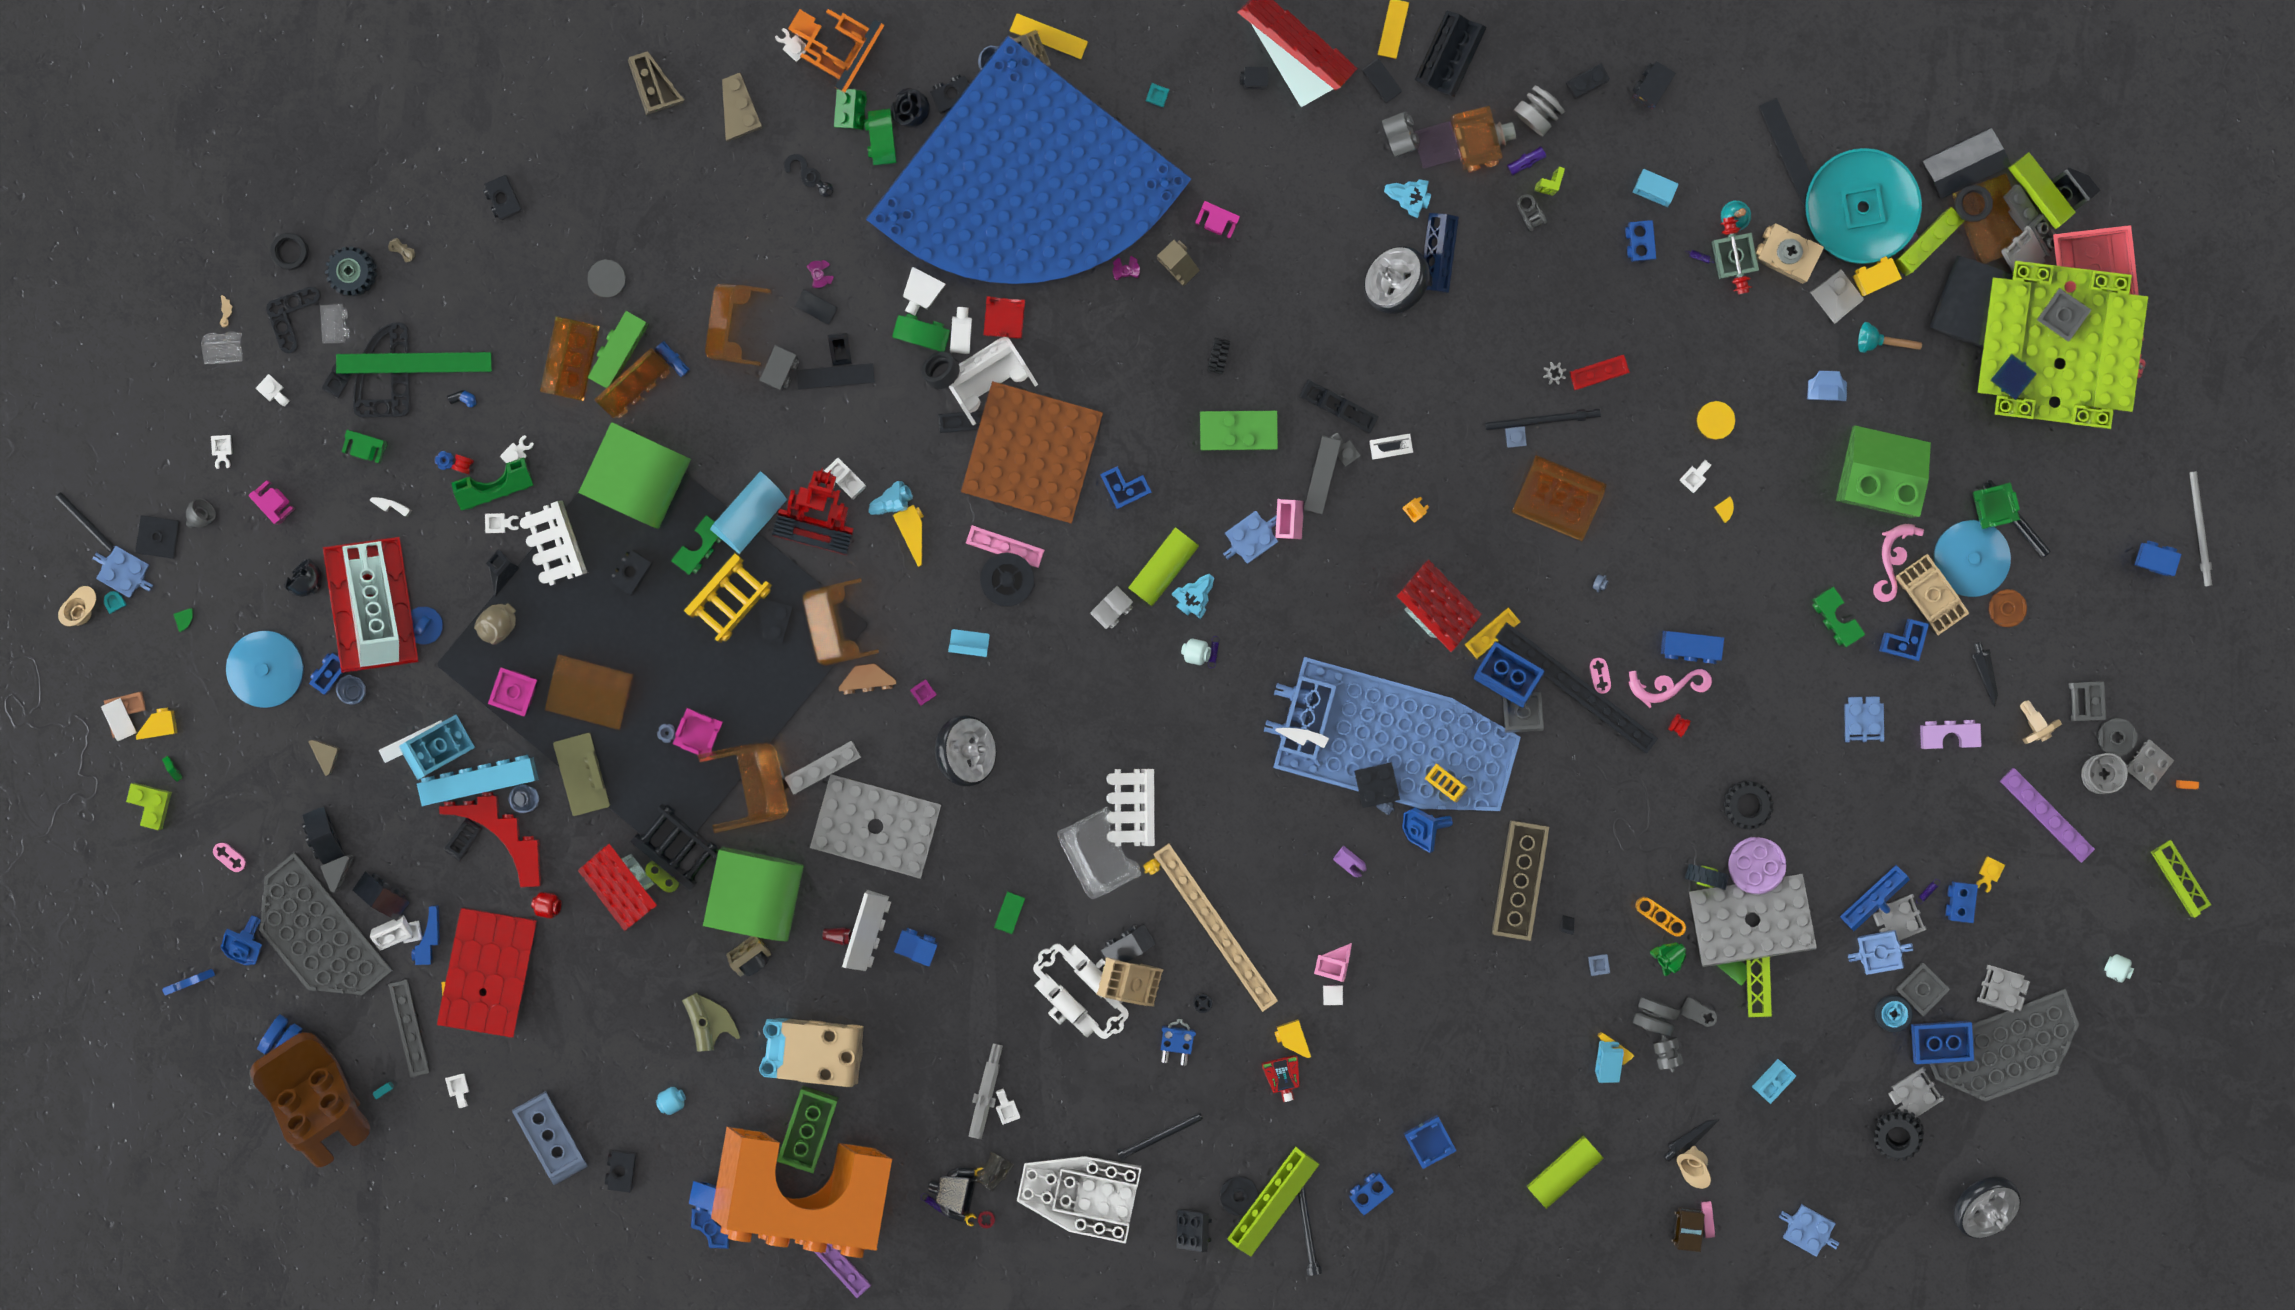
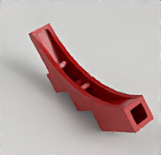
(486, 812)

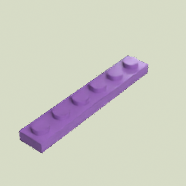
(2047, 815)

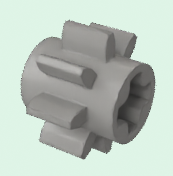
(1560, 371)

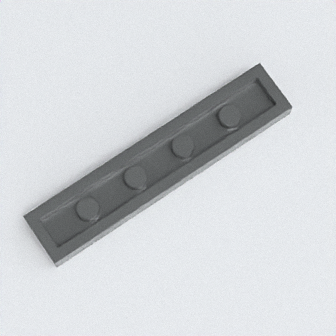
(409, 1028)

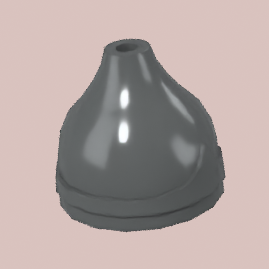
(199, 513)

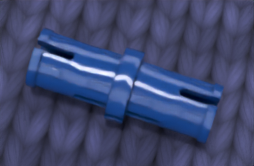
(672, 359)

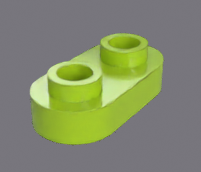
(661, 877)

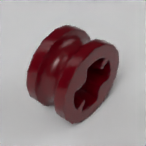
(980, 1219)

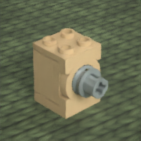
(1788, 253)

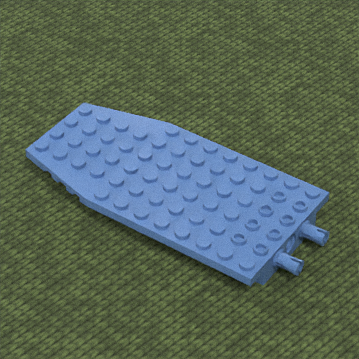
(1388, 722)

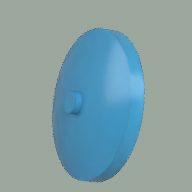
(1972, 558)
(264, 669)

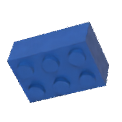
(1692, 646)
(1509, 674)
(1942, 1042)

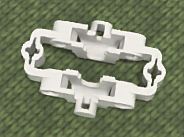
(1065, 1002)

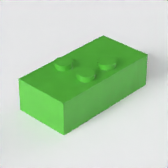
(618, 349)
(1238, 430)
(807, 1129)

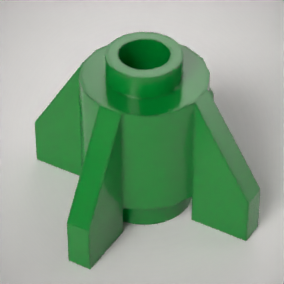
(1670, 957)

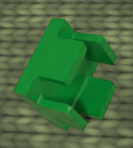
(364, 446)
(1996, 505)

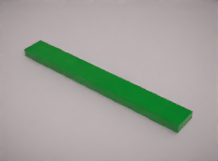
(413, 362)

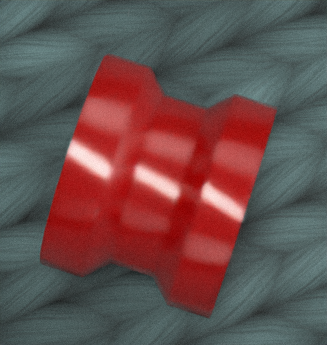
(462, 464)
(1679, 725)

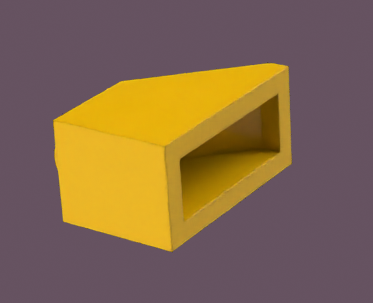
(158, 724)
(1293, 1038)

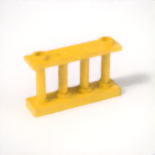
(722, 580)

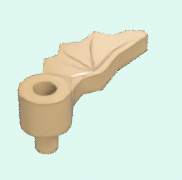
(226, 309)

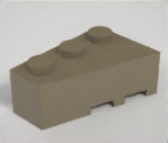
(653, 86)
(738, 108)
(1178, 262)

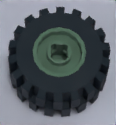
(351, 271)

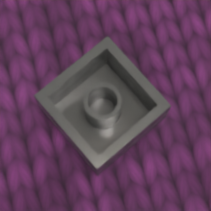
(779, 368)

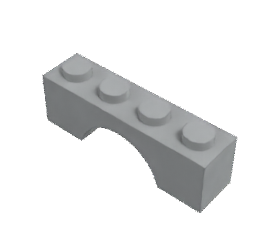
(823, 767)

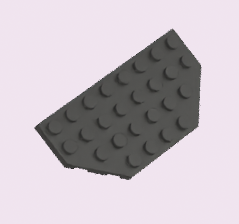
(316, 933)
(2014, 1048)

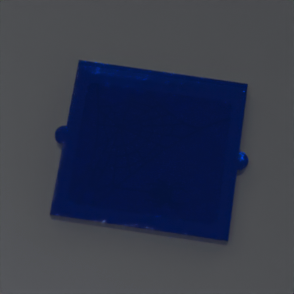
(2013, 377)

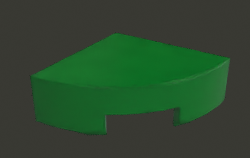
(183, 619)
(176, 775)

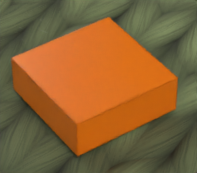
(2187, 784)

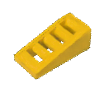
(1458, 794)
(1627, 1054)

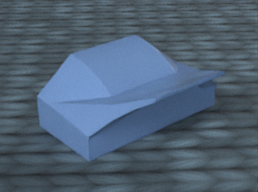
(1827, 386)

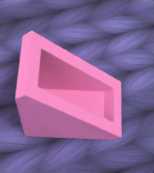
(1334, 963)

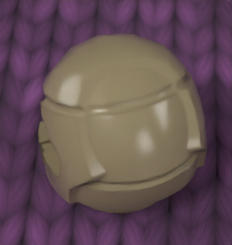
(495, 623)

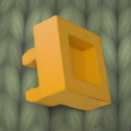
(1415, 509)

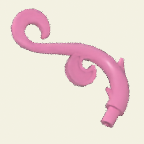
(1891, 535)
(1648, 698)

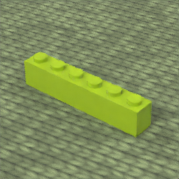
(1273, 1201)

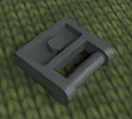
(2094, 701)

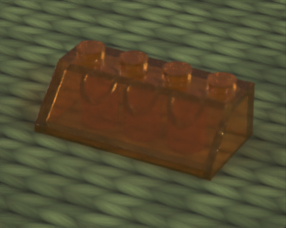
(569, 358)

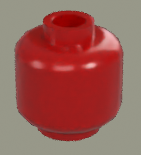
(546, 905)

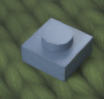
(1515, 437)
(1599, 964)

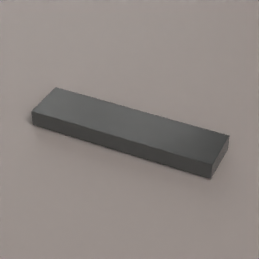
(1322, 474)

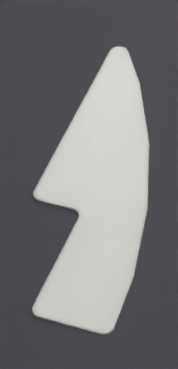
(1300, 736)

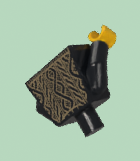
(955, 1193)

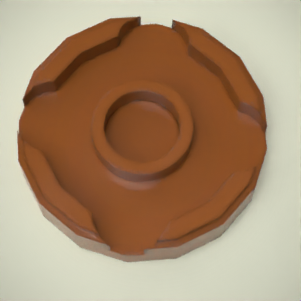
(2007, 608)

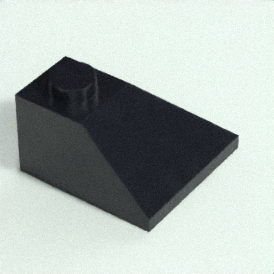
(2075, 187)

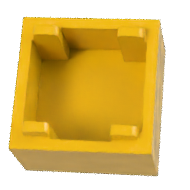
(1877, 276)

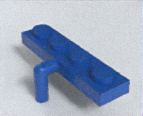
(1875, 898)

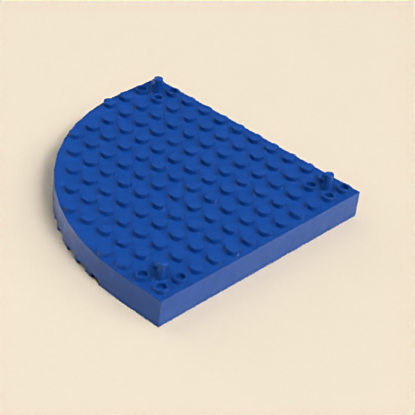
(1026, 180)

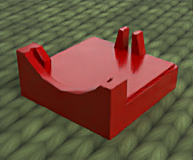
(1004, 317)

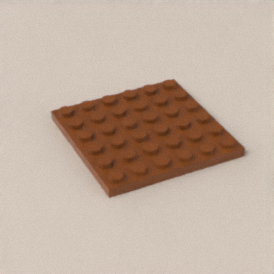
(1031, 452)

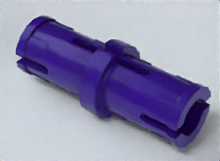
(1526, 160)

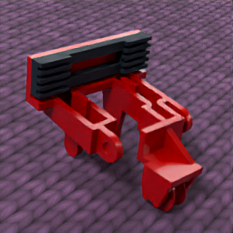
(799, 528)

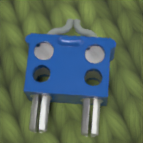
(1177, 1038)

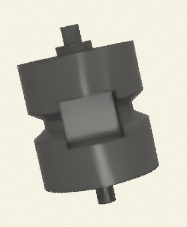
(1668, 1053)

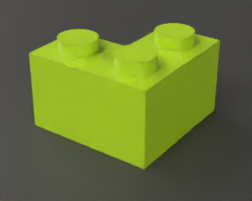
(154, 802)

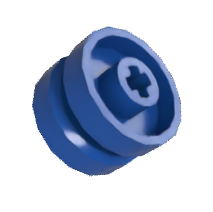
(276, 1034)

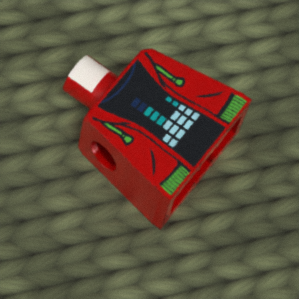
(1283, 1075)

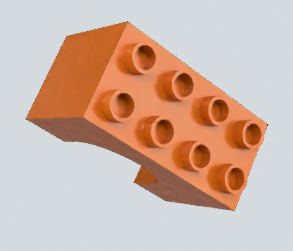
(839, 1214)

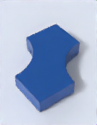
(187, 982)
(702, 1221)

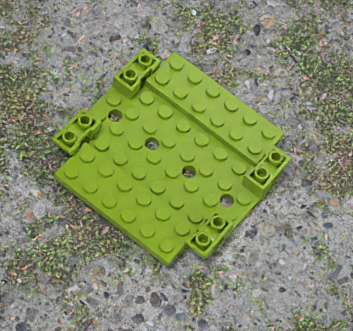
(2099, 357)

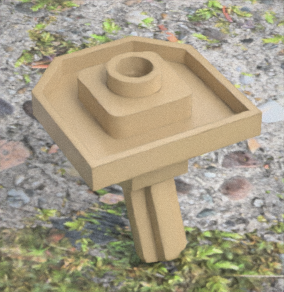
(2040, 728)

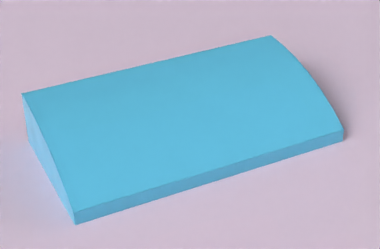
(749, 512)

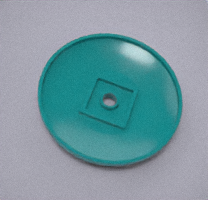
(1868, 178)

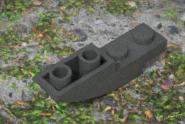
(2026, 215)

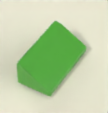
(1736, 971)

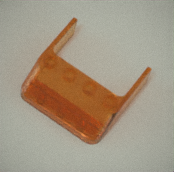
(760, 782)

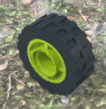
(1707, 876)

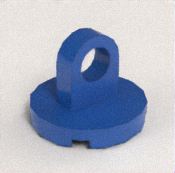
(426, 625)

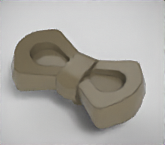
(396, 246)

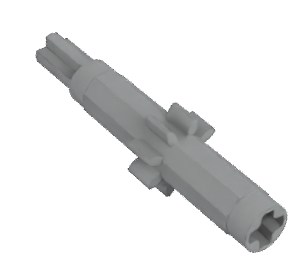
(984, 1098)

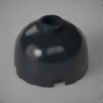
(910, 108)
(304, 579)

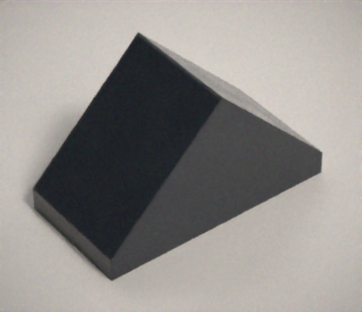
(839, 349)

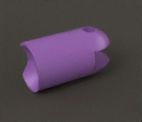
(1348, 860)

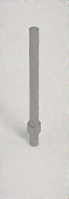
(2205, 565)

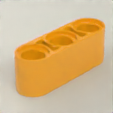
(1669, 920)

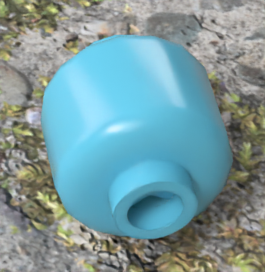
(670, 1100)

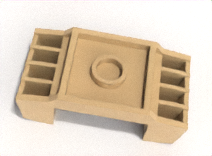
(1932, 594)
(1129, 982)

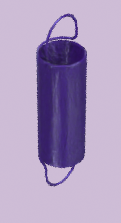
(1700, 256)
(1214, 649)
(1927, 892)
(929, 1200)

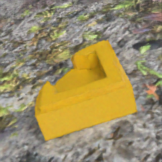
(1725, 509)

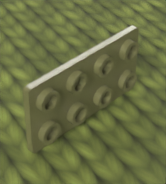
(581, 774)

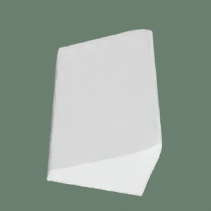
(118, 719)
(391, 933)

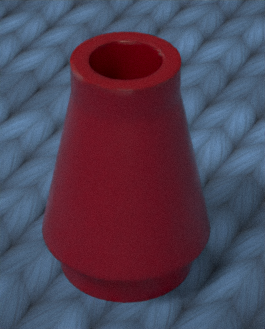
(837, 935)

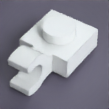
(272, 389)
(1694, 478)
(457, 1086)
(1007, 1109)

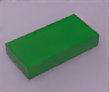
(1009, 912)

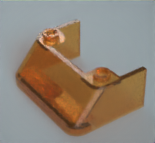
(719, 323)
(824, 627)

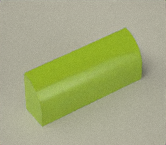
(2042, 190)
(1163, 566)
(1565, 1172)

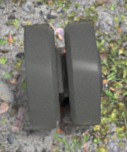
(1656, 1016)

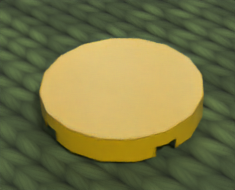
(1715, 420)

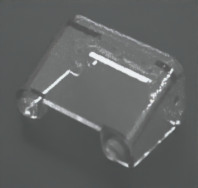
(1094, 859)

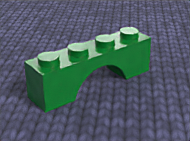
(472, 493)

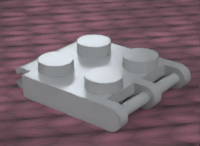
(2024, 249)
(1900, 918)
(2004, 989)
(1915, 1093)

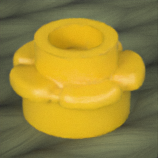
(1152, 866)

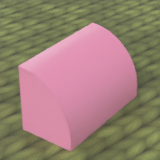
(1289, 519)

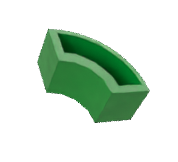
(881, 137)
(921, 333)

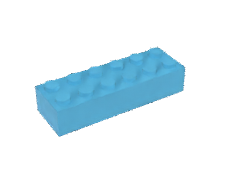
(477, 781)

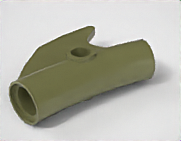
(716, 1018)

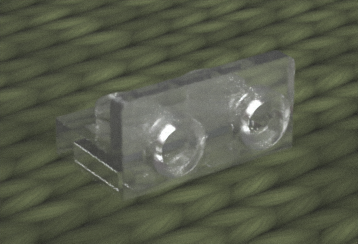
(333, 323)
(222, 348)

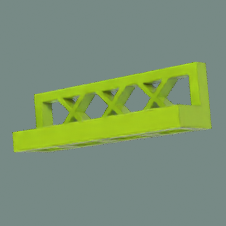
(1551, 186)
(2177, 883)
(1765, 987)

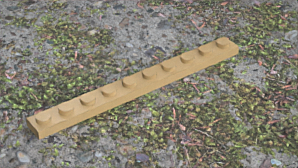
(1215, 927)

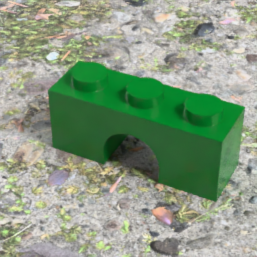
(690, 560)
(1827, 604)

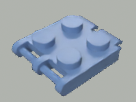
(1864, 719)

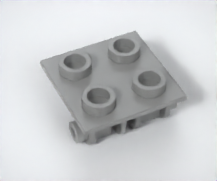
(2149, 764)

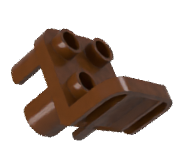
(309, 1096)

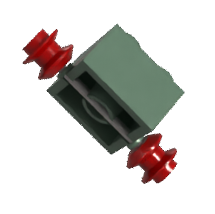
(1735, 255)

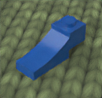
(424, 951)

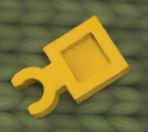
(1991, 871)

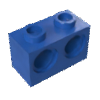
(1646, 240)
(1374, 1197)

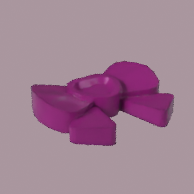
(1126, 271)
(817, 274)

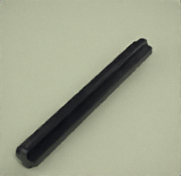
(2026, 530)

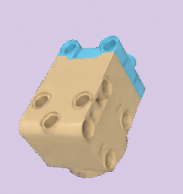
(812, 1051)

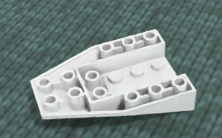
(1082, 1194)

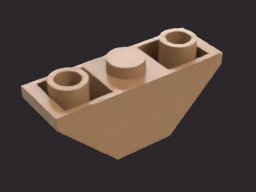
(866, 678)

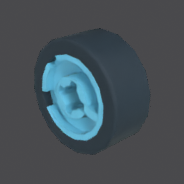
(1889, 1004)

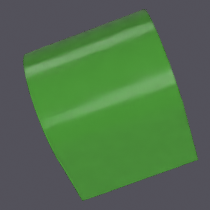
(634, 475)
(753, 894)

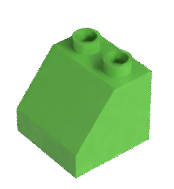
(1885, 472)

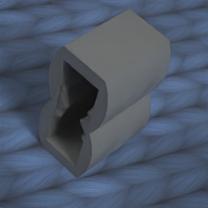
(1401, 134)

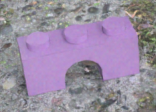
(1933, 734)

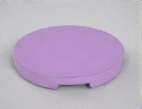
(1757, 865)

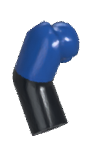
(463, 396)

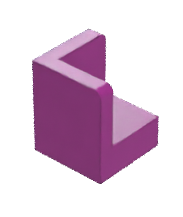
(923, 692)

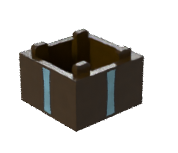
(1689, 1229)

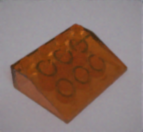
(1998, 229)
(633, 383)
(1559, 498)
(589, 691)

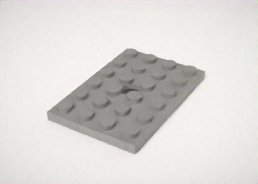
(905, 819)
(1726, 937)

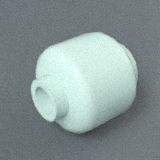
(1196, 651)
(2119, 968)

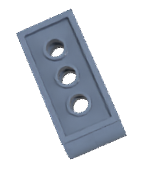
(556, 1167)

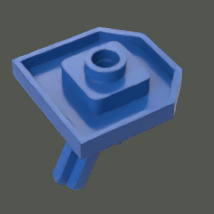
(1422, 828)
(241, 946)

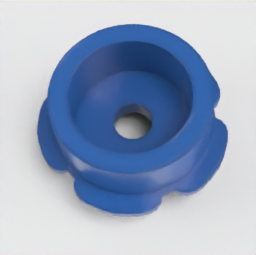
(439, 460)

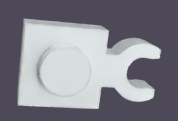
(793, 46)
(222, 447)
(516, 452)
(496, 523)

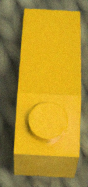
(910, 525)

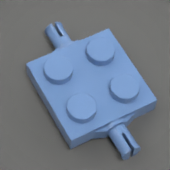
(1251, 537)
(123, 572)
(1880, 952)
(1809, 1230)

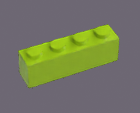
(1928, 241)

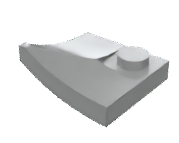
(1837, 296)

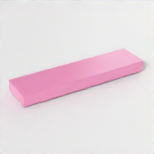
(1001, 544)

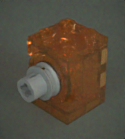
(1480, 138)

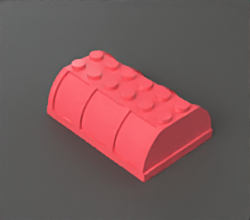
(2098, 250)

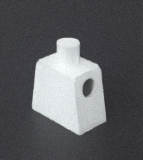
(921, 290)

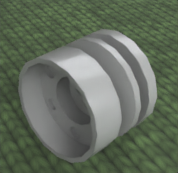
(1539, 110)
(2115, 773)

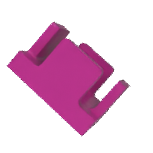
(1217, 219)
(271, 502)
(513, 691)
(697, 732)

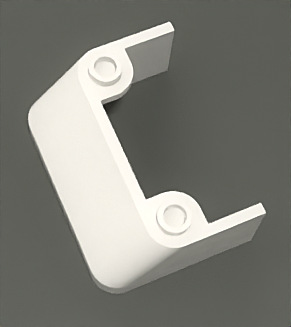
(993, 363)

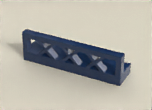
(1443, 251)

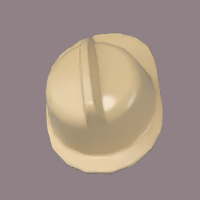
(78, 607)
(1694, 1168)

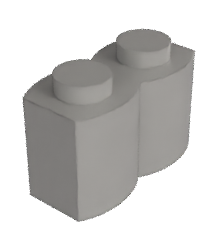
(1112, 607)

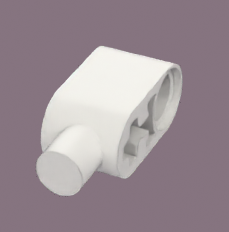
(961, 332)

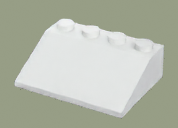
(865, 931)

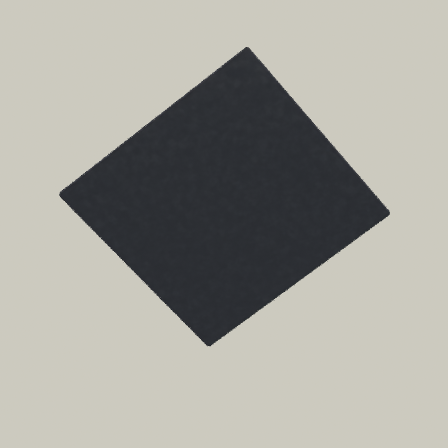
(673, 657)

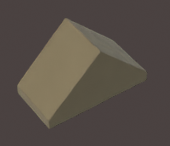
(325, 754)

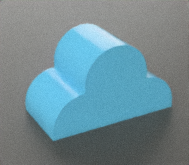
(436, 747)

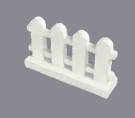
(569, 547)
(1145, 798)

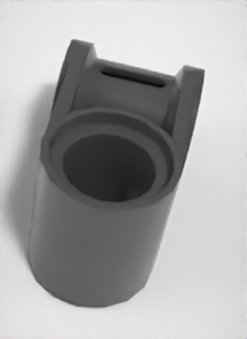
(1531, 213)
(1695, 1011)

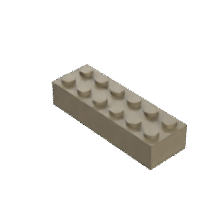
(1520, 880)

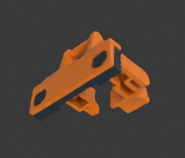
(864, 39)

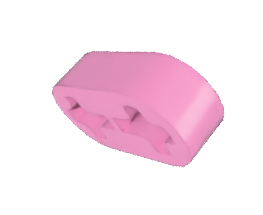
(1604, 673)
(227, 860)
(1708, 1228)

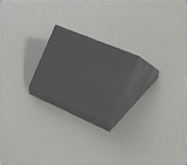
(336, 871)

